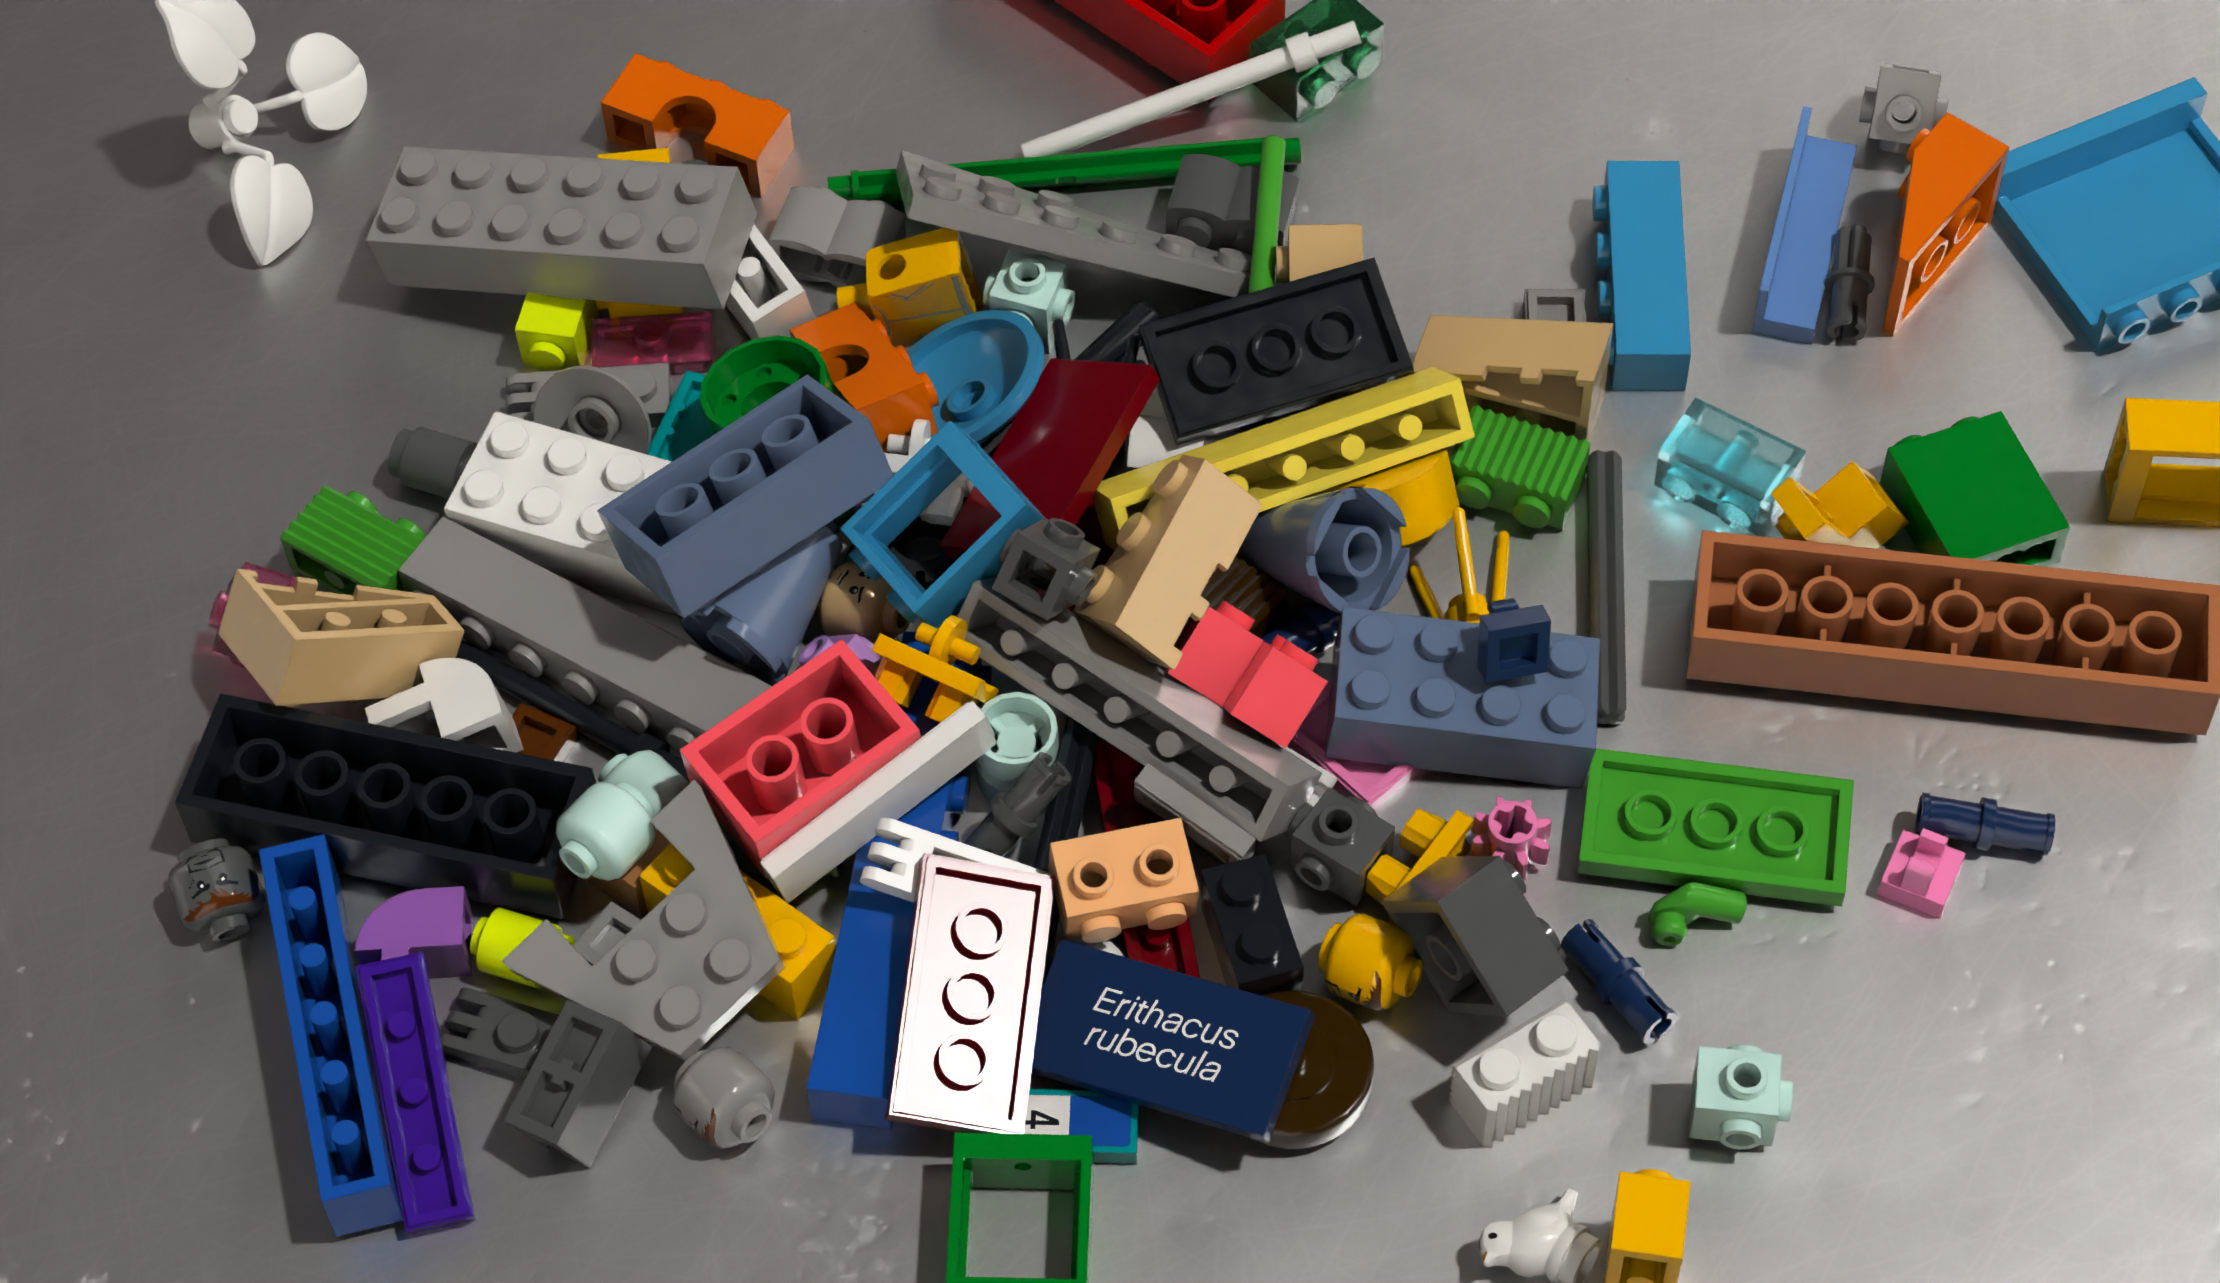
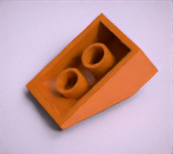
(1943, 209)

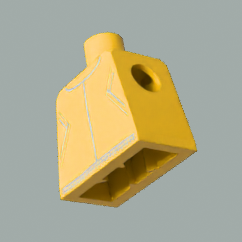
(916, 285)

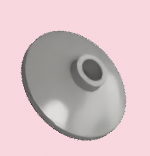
(575, 392)

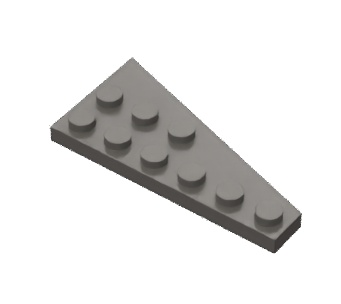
(1052, 224)

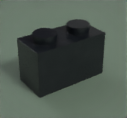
(1250, 927)

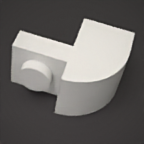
(451, 704)

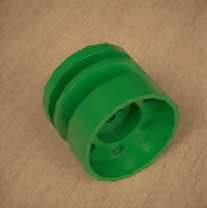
(756, 373)

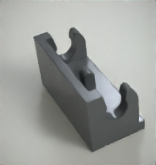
(578, 1082)

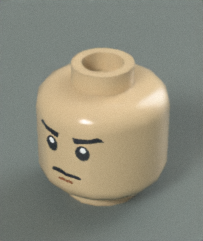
(858, 605)

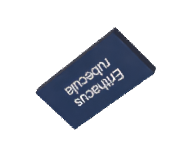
(1168, 1040)

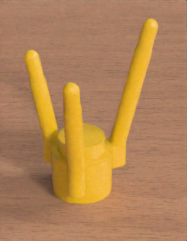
(1469, 604)

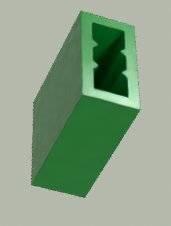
(1975, 495)

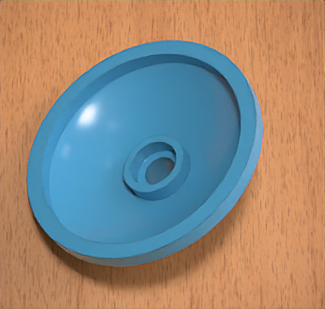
(981, 369)

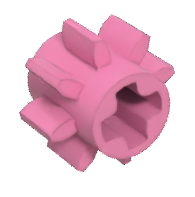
(1512, 834)

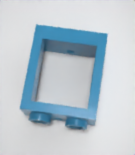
(908, 495)

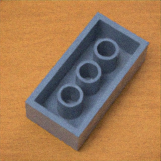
(746, 495)
(1415, 698)

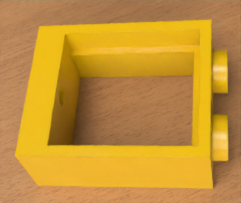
(2164, 492)

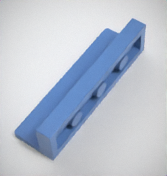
(1804, 236)

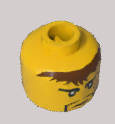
(1369, 962)

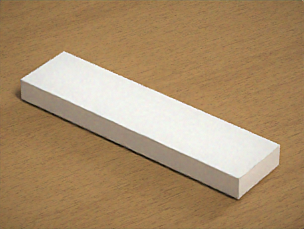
(885, 794)

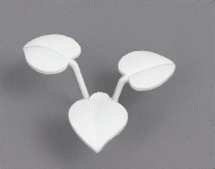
(330, 82)

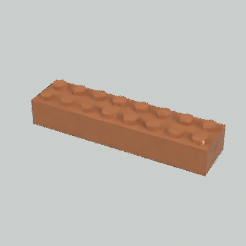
(1955, 632)

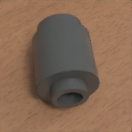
(429, 460)

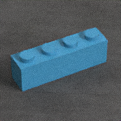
(1643, 274)

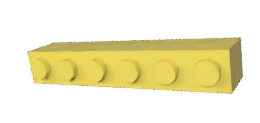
(1315, 446)

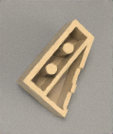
(1524, 367)

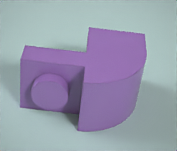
(421, 921)

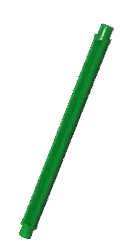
(1071, 168)

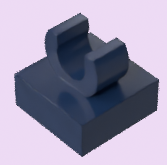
(1513, 641)

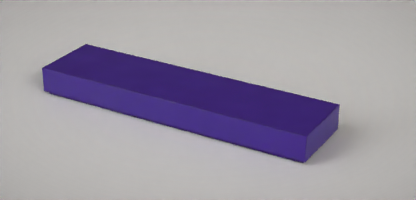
(415, 1093)

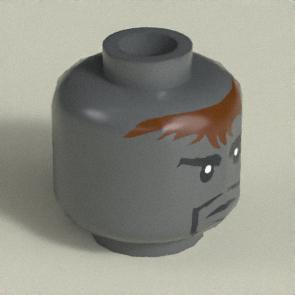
(216, 889)

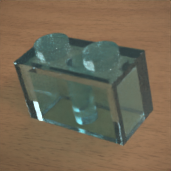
(1727, 467)

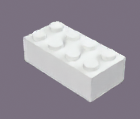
(541, 498)

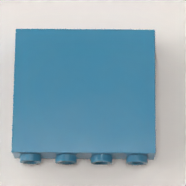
(2122, 214)

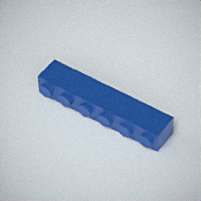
(330, 1036)

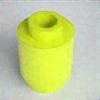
(498, 937)

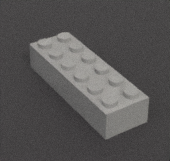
(563, 227)

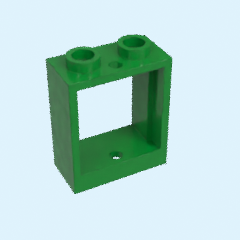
(1020, 1163)

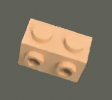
(1124, 880)

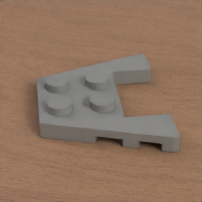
(686, 960)

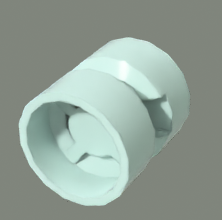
(1022, 729)

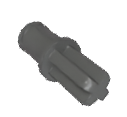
(1850, 283)

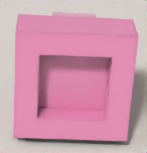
(1922, 872)

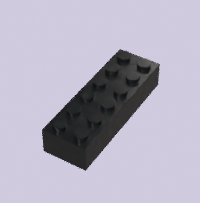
(387, 801)

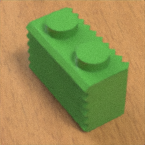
(1519, 469)
(349, 543)

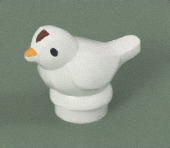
(1543, 1243)

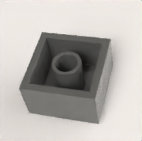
(1477, 934)

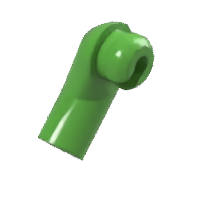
(1688, 904)

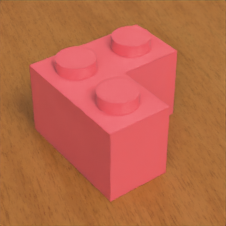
(1252, 680)

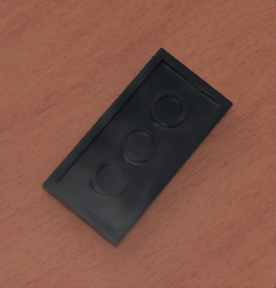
(1275, 351)

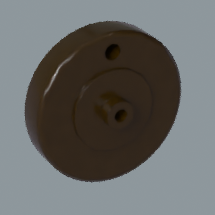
(1330, 1078)

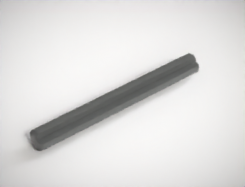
(1607, 581)

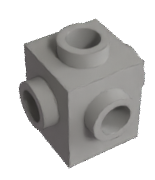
(1900, 85)

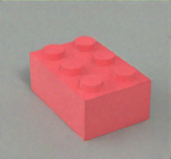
(797, 749)

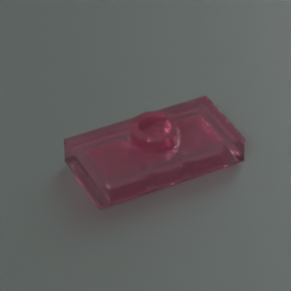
(676, 339)

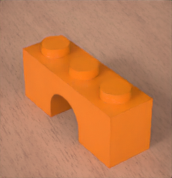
(659, 102)
(871, 371)

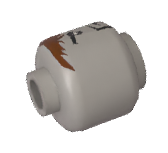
(722, 1095)

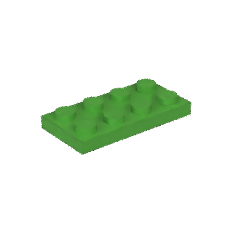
(1717, 826)

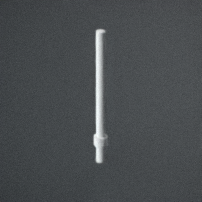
(1299, 53)

